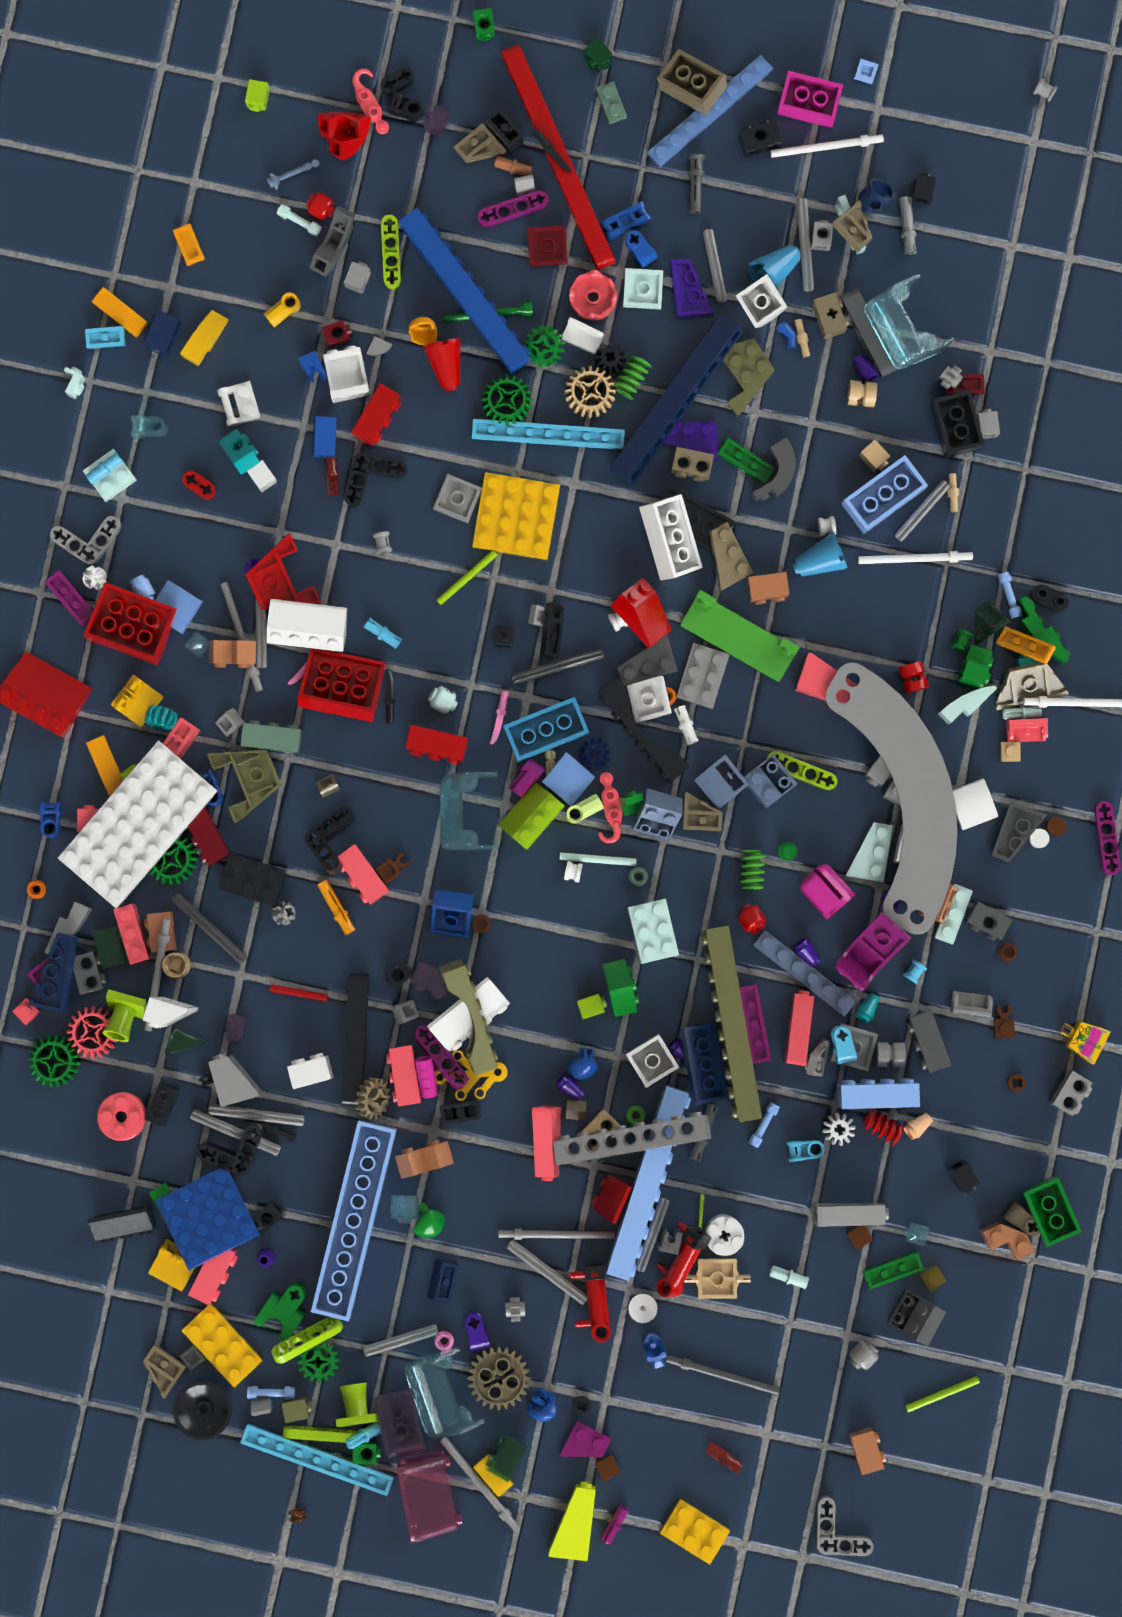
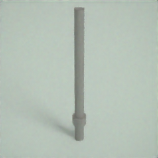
(253, 671)
(163, 939)
(518, 1234)
(504, 1513)

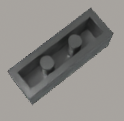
(928, 1041)

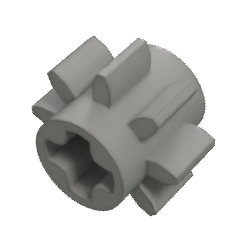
(951, 377)
(283, 913)
(515, 1309)

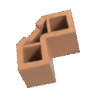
(232, 652)
(424, 1159)
(1000, 1234)

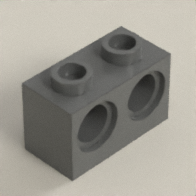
(82, 974)

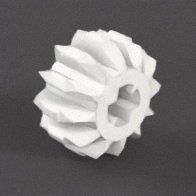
(846, 1128)

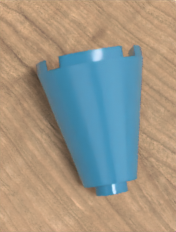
(775, 264)
(821, 558)

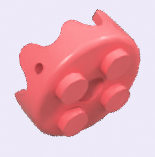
(593, 283)
(135, 1118)

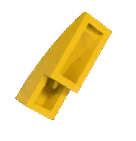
(204, 338)

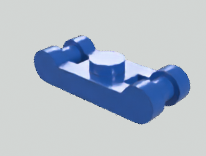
(625, 220)

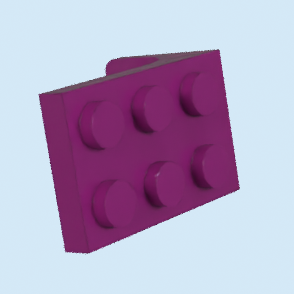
(871, 951)

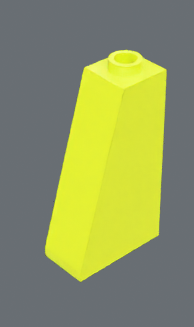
(574, 1529)

